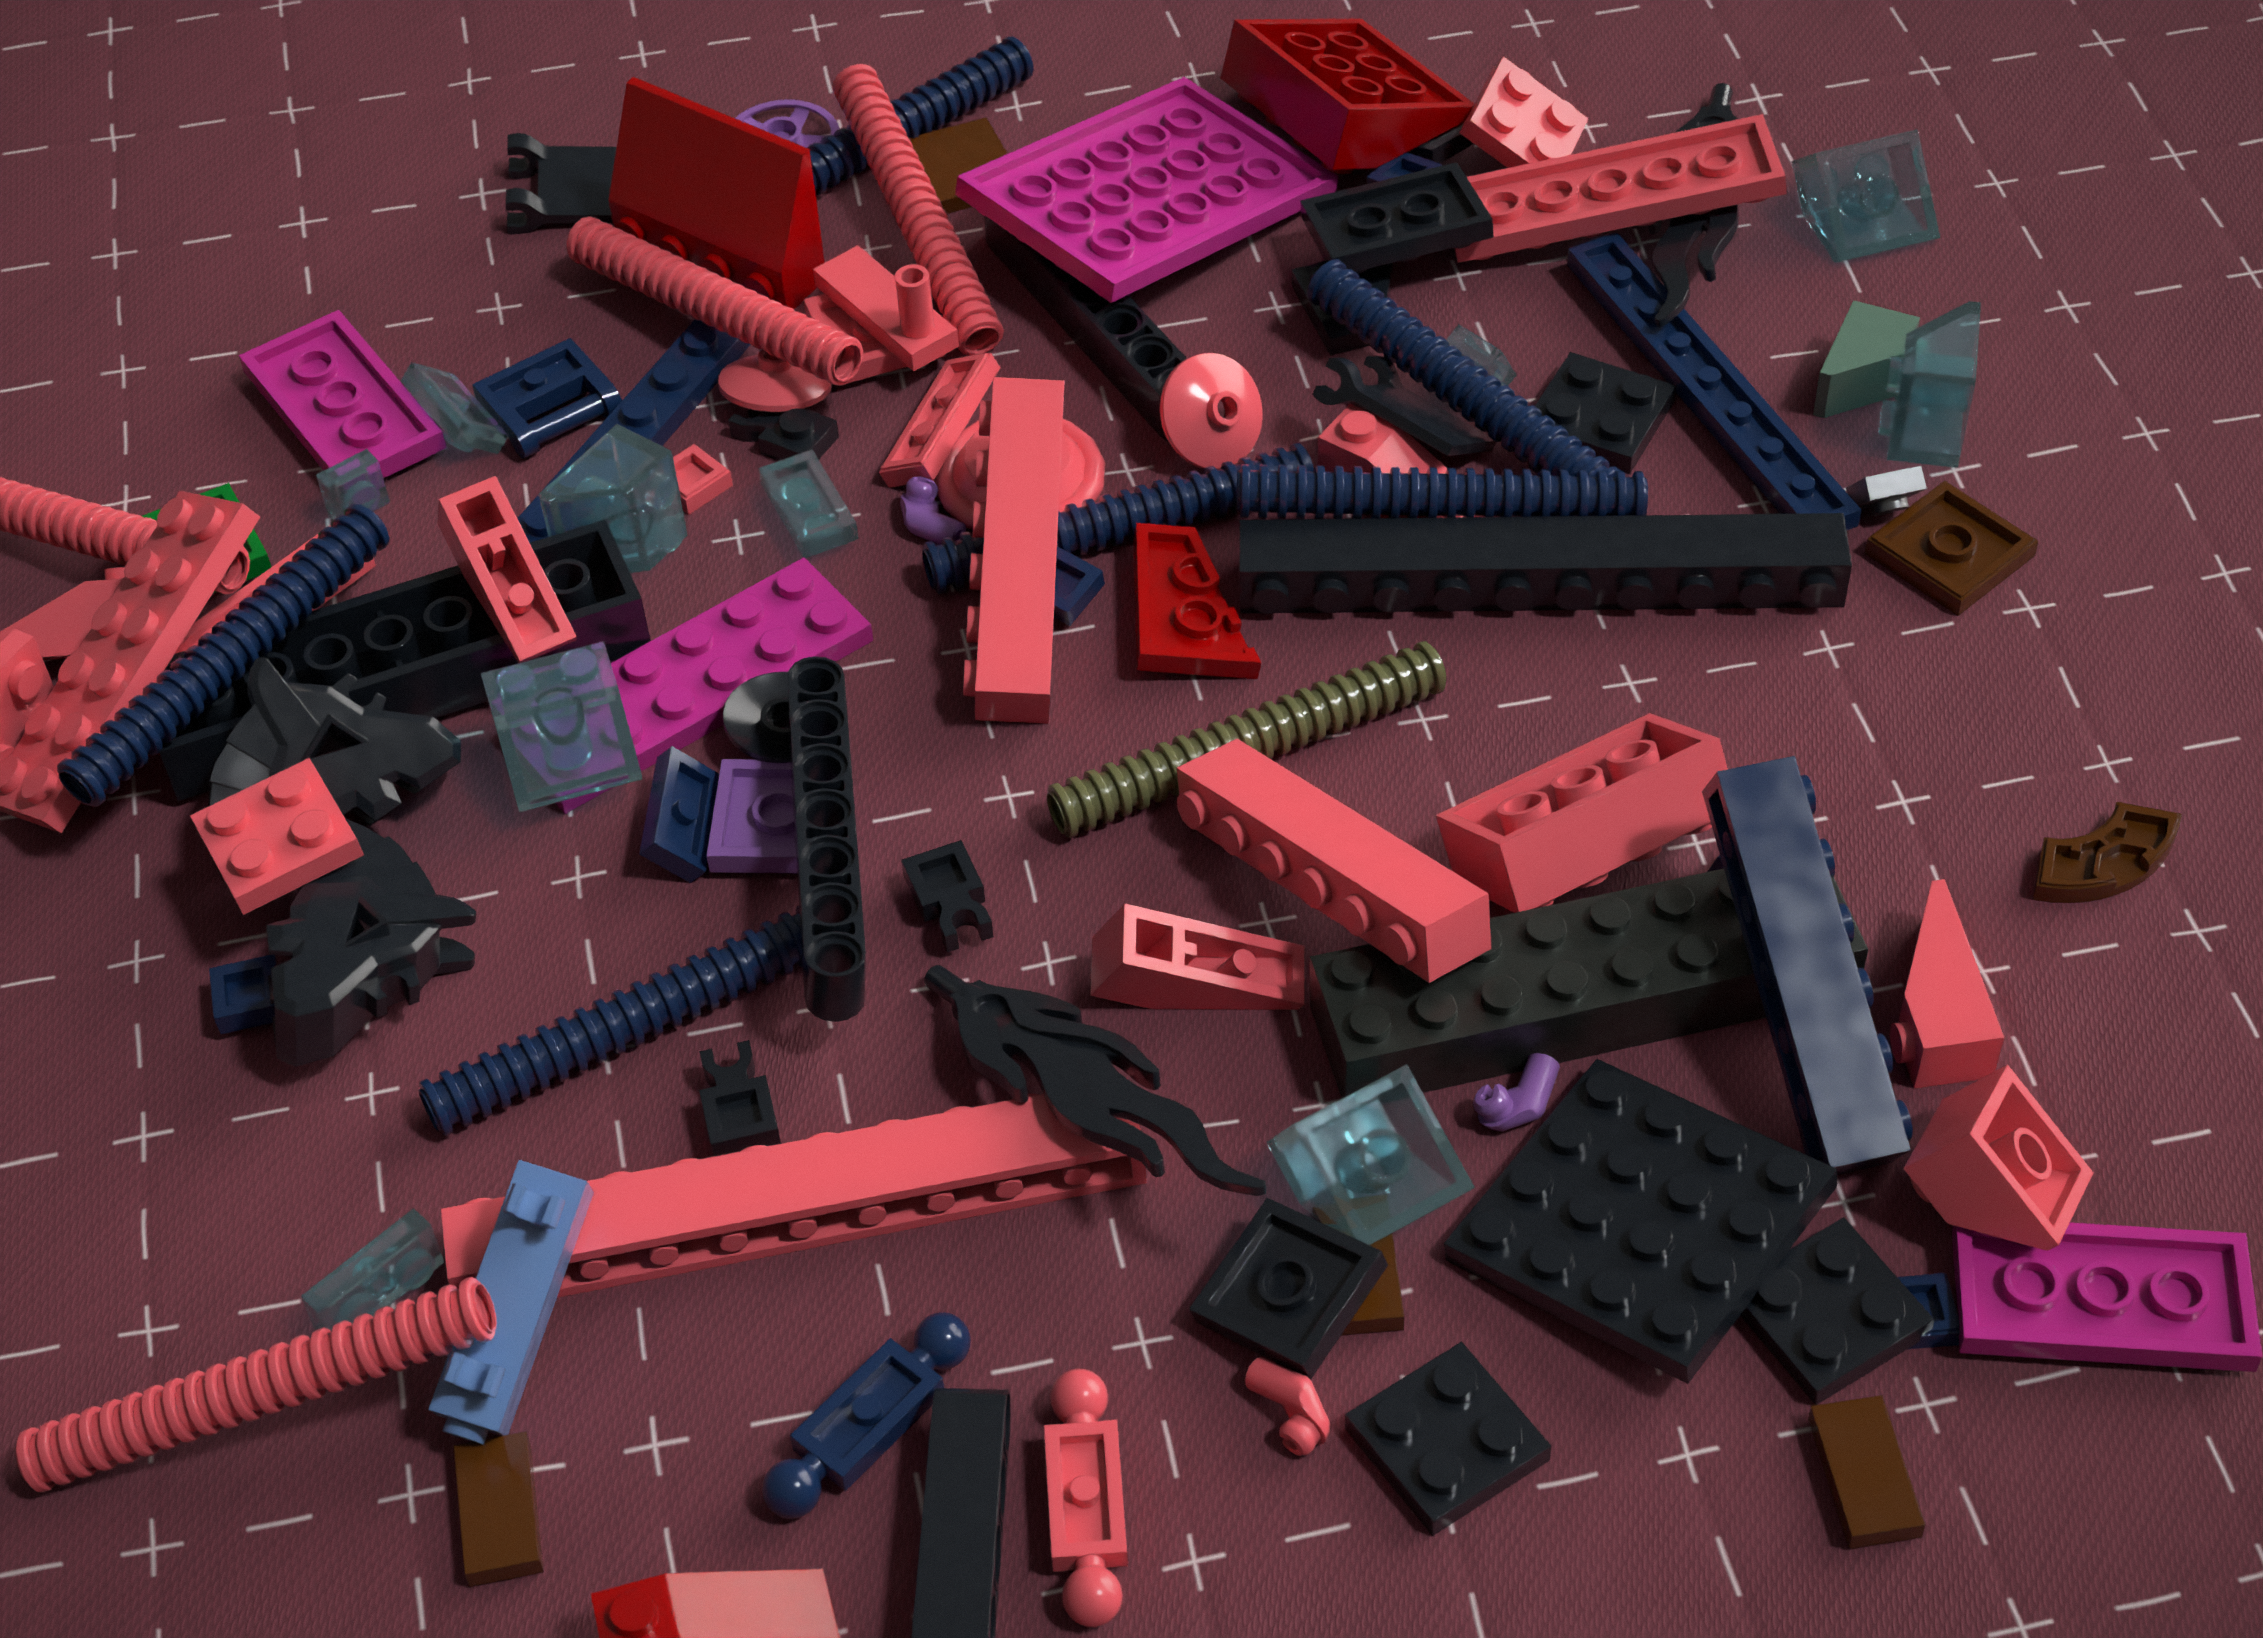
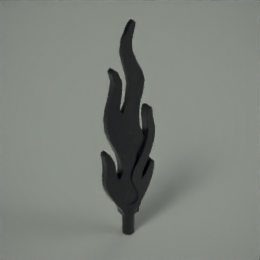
(1682, 231)
(1078, 1075)

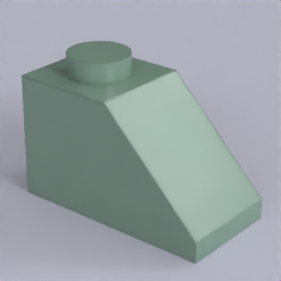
(1860, 358)

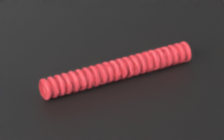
(917, 209)
(716, 301)
(88, 528)
(255, 1385)

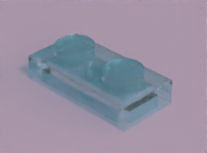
(455, 409)
(808, 503)
(377, 1274)

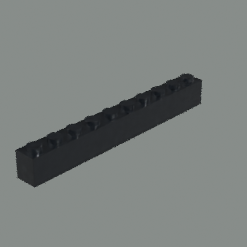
(1544, 563)

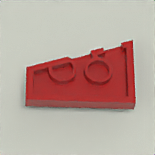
(1181, 611)

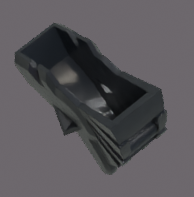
(296, 721)
(357, 947)

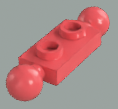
(1085, 1498)

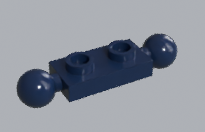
(865, 1415)

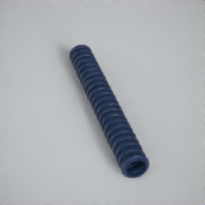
(928, 107)
(1449, 373)
(1436, 493)
(1117, 517)
(222, 655)
(613, 1024)

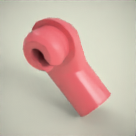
(1297, 1395)

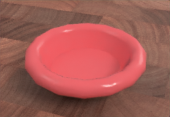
(1080, 472)

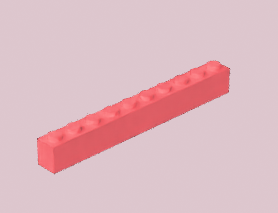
(814, 1193)

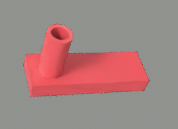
(888, 306)

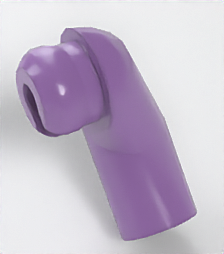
(922, 512)
(1510, 1108)

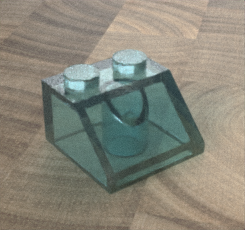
(1867, 196)
(1932, 389)
(628, 485)
(561, 726)
(1371, 1159)

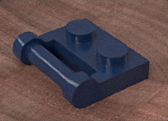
(540, 385)

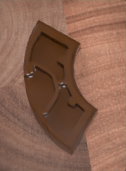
(2107, 859)

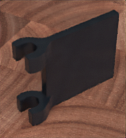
(571, 183)
(1402, 407)

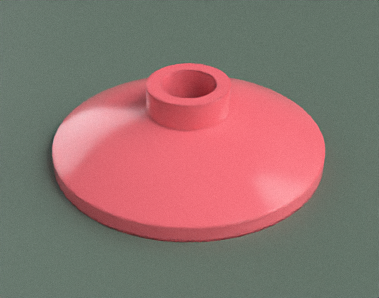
(770, 384)
(1192, 415)

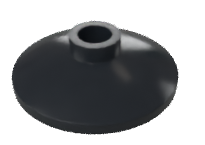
(758, 717)

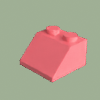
(1999, 1164)

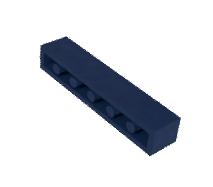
(1806, 966)

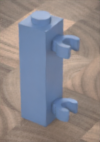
(523, 1277)

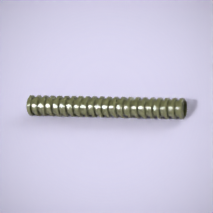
(1268, 730)

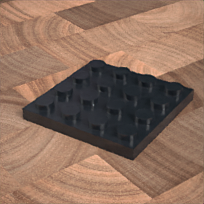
(1641, 1218)

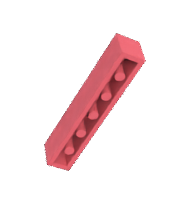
(1018, 551)
(1335, 860)

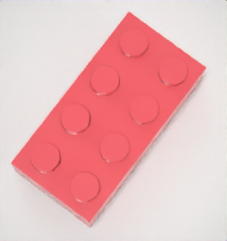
(1584, 813)

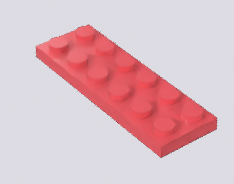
(1627, 186)
(125, 649)

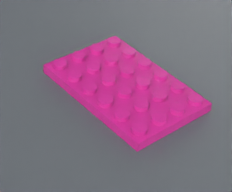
(1145, 187)

